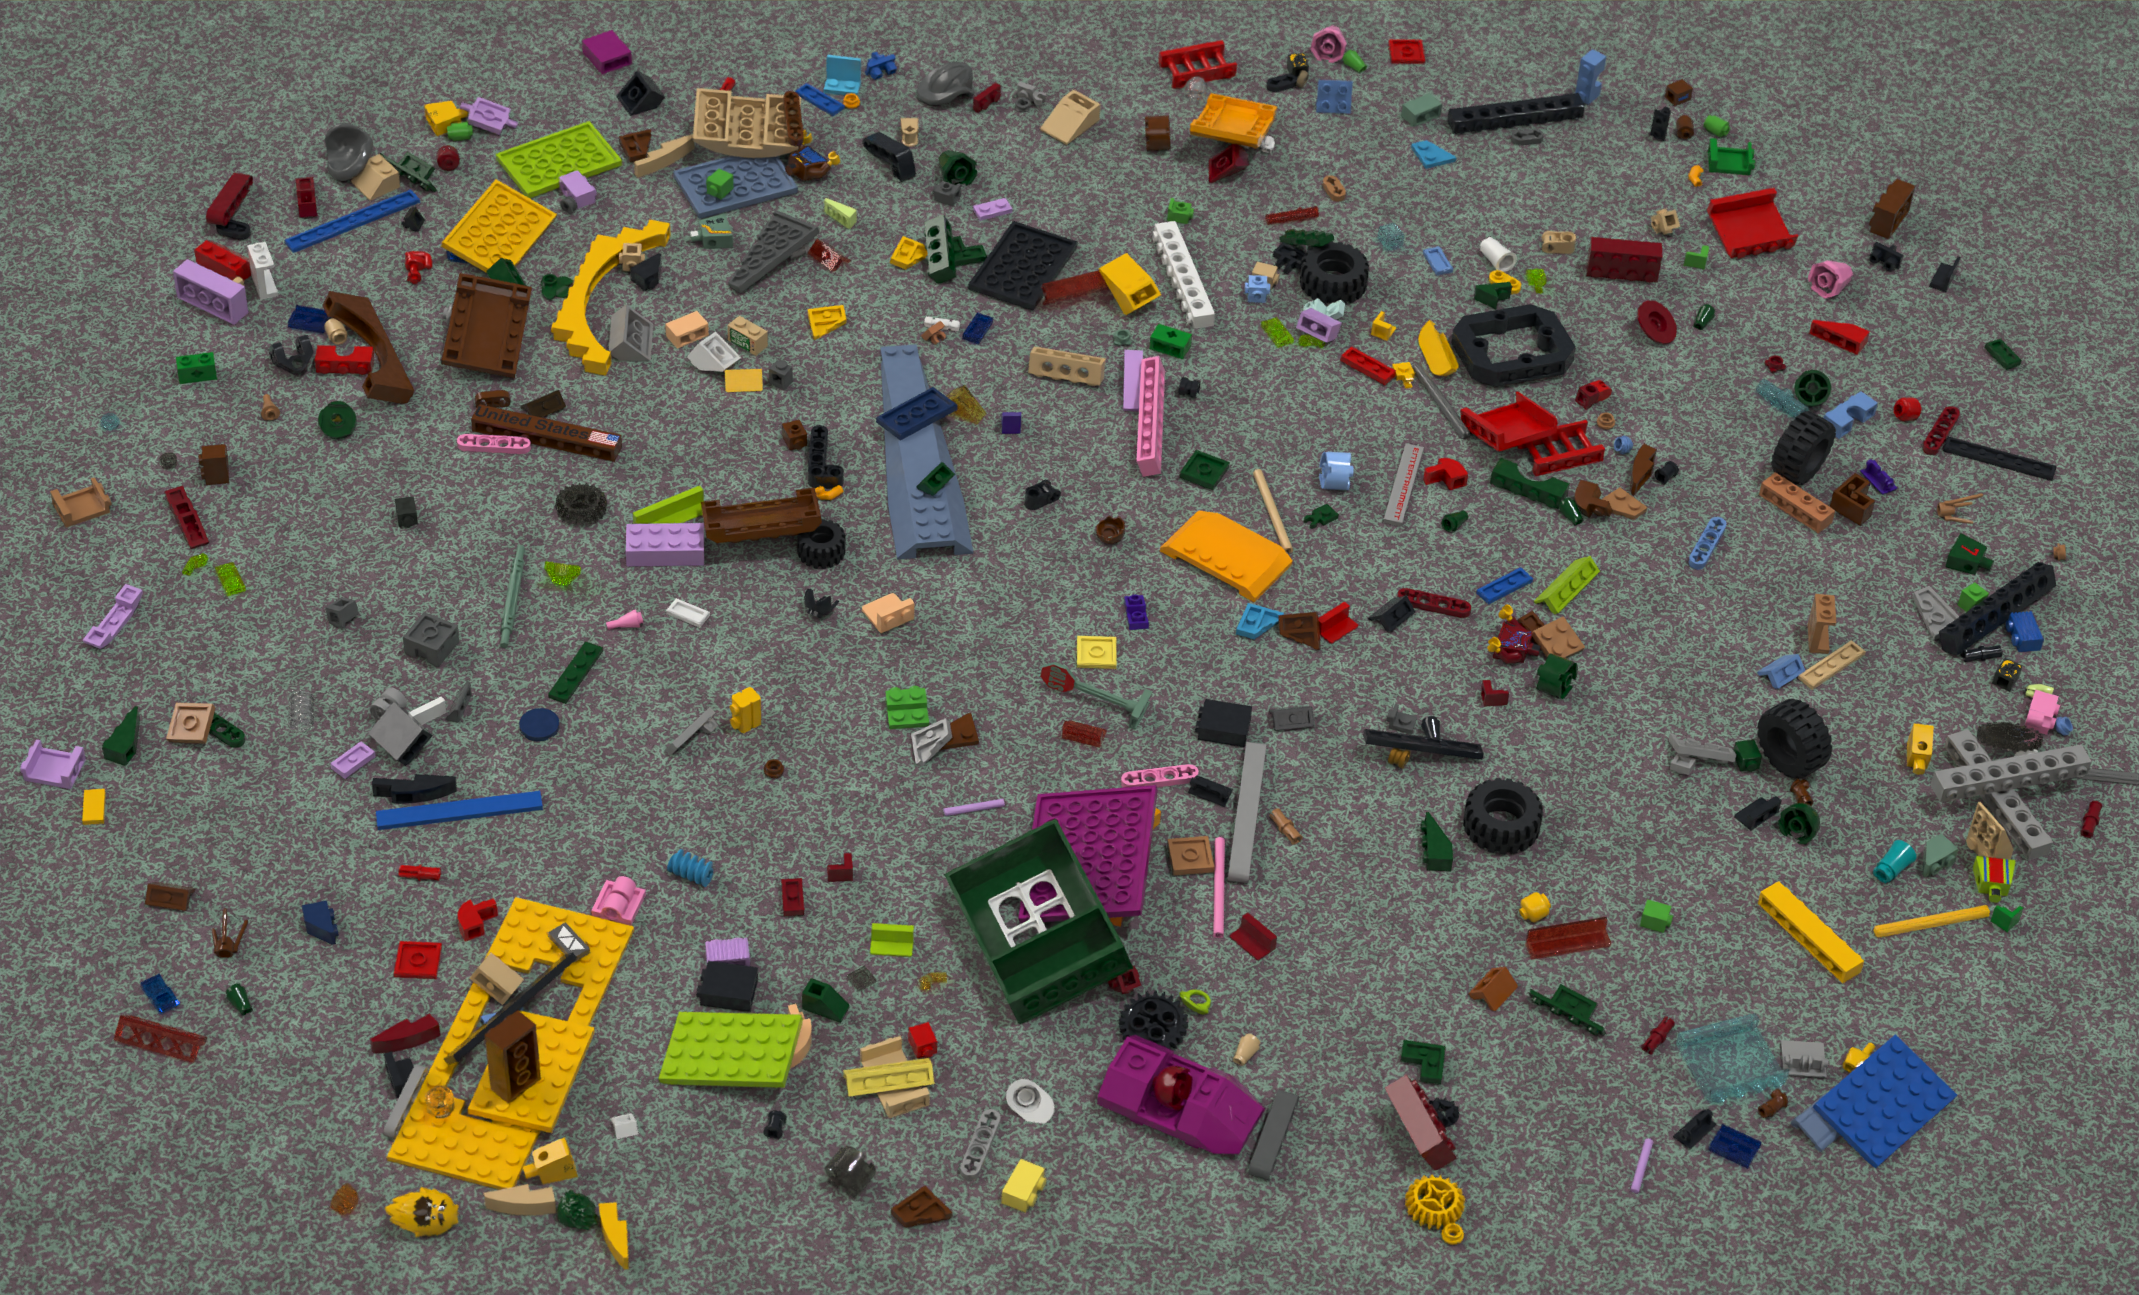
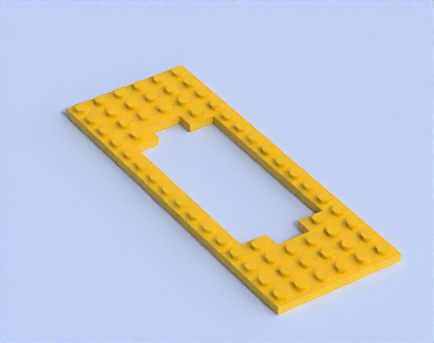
(497, 1150)

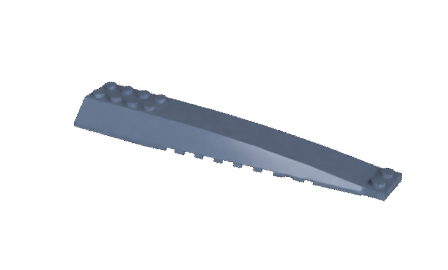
(916, 516)

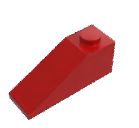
(1841, 334)

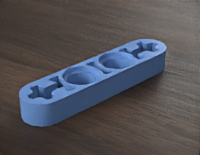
(1706, 543)

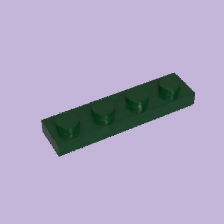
(1308, 238)
(575, 672)

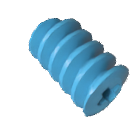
(691, 868)

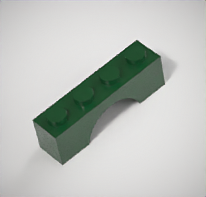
(1549, 492)

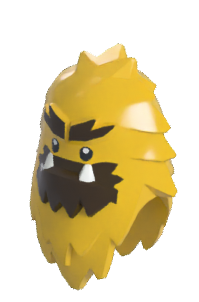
(424, 1212)

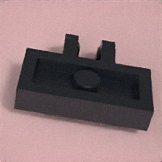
(1288, 254)

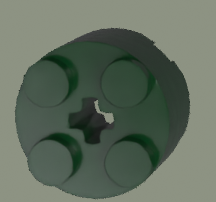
(1556, 676)

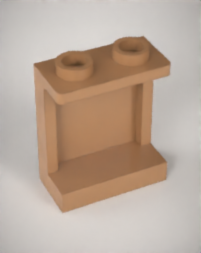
(81, 504)
(1821, 615)

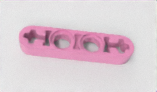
(494, 442)
(1158, 774)

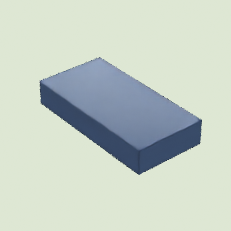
(1437, 261)

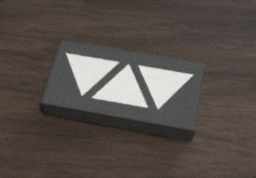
(568, 941)

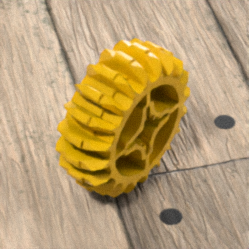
(1431, 1207)

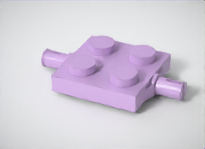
(488, 115)

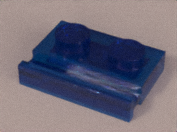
(308, 319)
(1735, 1146)

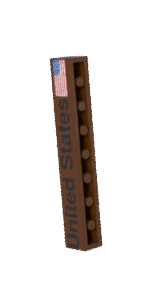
(547, 432)

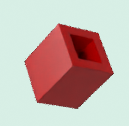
(922, 1040)

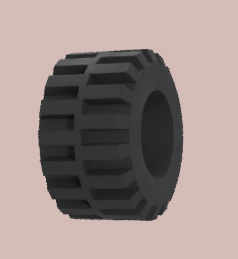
(823, 545)

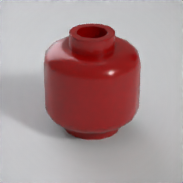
(1907, 409)

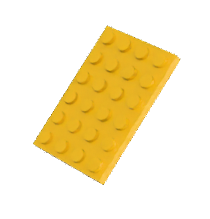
(498, 227)
(561, 1053)

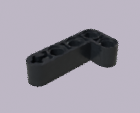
(893, 152)
(818, 472)

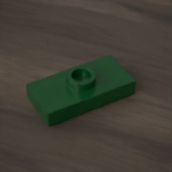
(2003, 354)

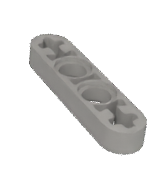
(405, 1101)
(980, 1145)

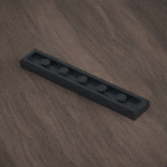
(1999, 458)
(1423, 744)

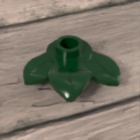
(555, 286)

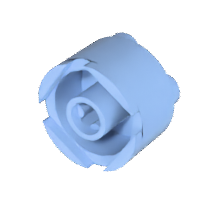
(1335, 470)

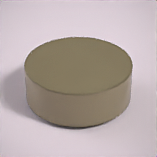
(1302, 79)

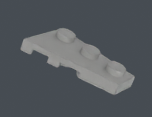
(1933, 610)
(1704, 752)

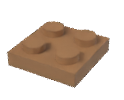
(1558, 639)
(190, 723)
(1190, 855)

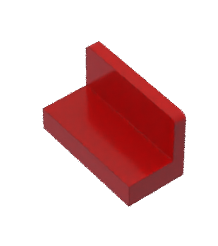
(1336, 623)

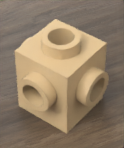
(1665, 221)
(631, 255)

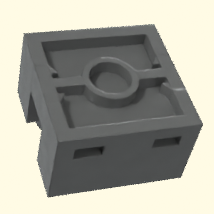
(431, 639)

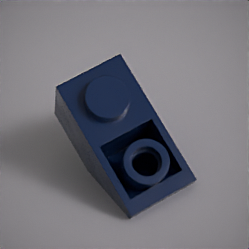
(318, 921)

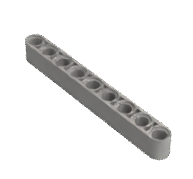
(1247, 812)

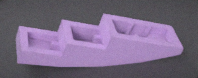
(1132, 377)

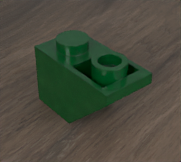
(824, 1001)

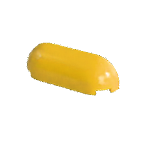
(1437, 351)

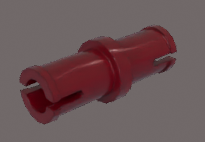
(2091, 819)
(1658, 1035)

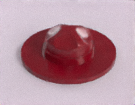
(1657, 322)

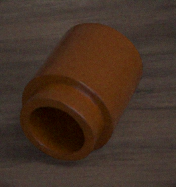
(1685, 127)

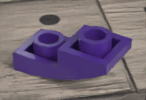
(1136, 612)

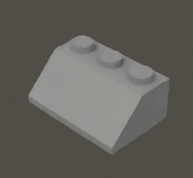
(630, 336)

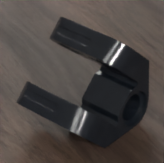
(304, 354)

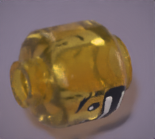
(440, 1102)

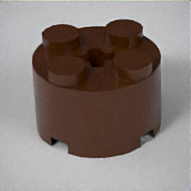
(1157, 132)

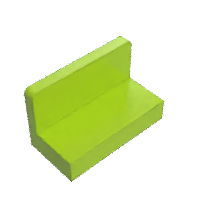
(892, 940)

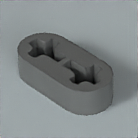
(1527, 137)

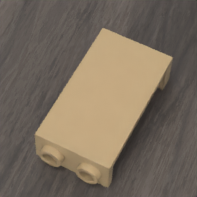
(900, 1100)

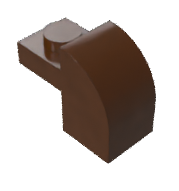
(1588, 501)

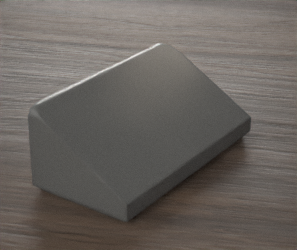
(460, 703)

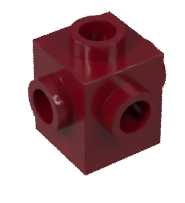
(1125, 982)

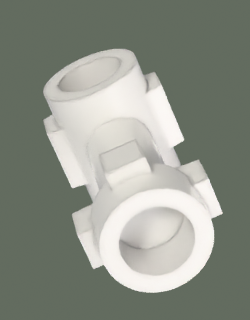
(1267, 144)

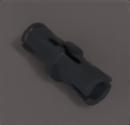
(1982, 653)

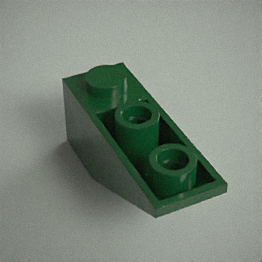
(123, 742)
(1438, 848)

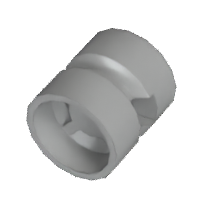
(385, 700)

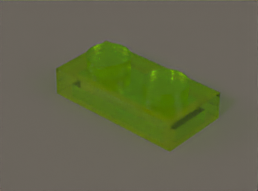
(230, 579)

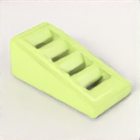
(845, 215)

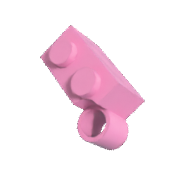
(2042, 711)

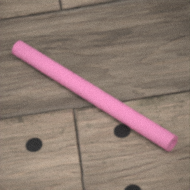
(1219, 869)

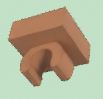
(934, 331)

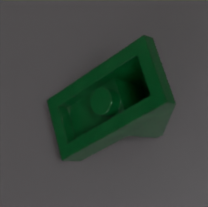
(1491, 293)

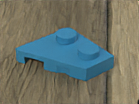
(1431, 155)
(1257, 621)

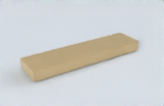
(1831, 665)

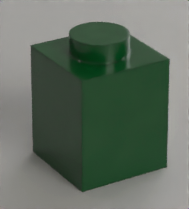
(1747, 755)

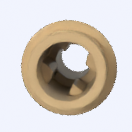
(1246, 1049)

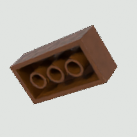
(513, 1056)

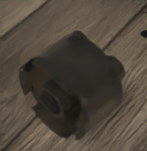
(850, 1171)

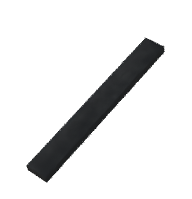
(510, 1008)

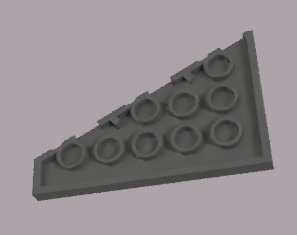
(775, 244)

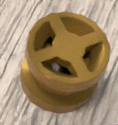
(1399, 757)

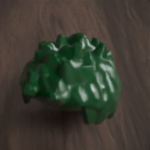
(576, 1211)

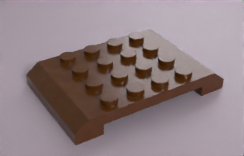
(486, 325)
(761, 518)

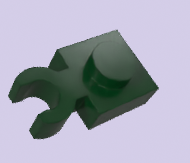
(1323, 515)

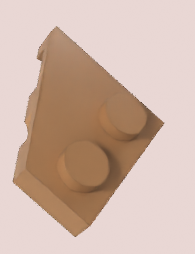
(1625, 504)

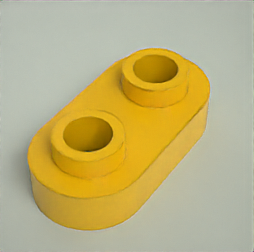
(1499, 277)

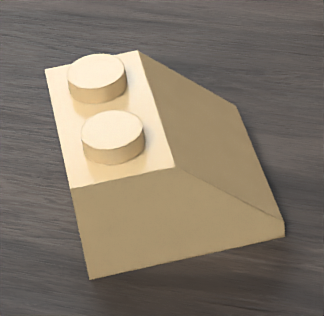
(376, 178)

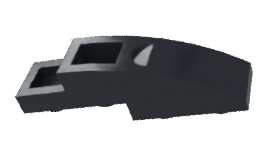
(420, 789)

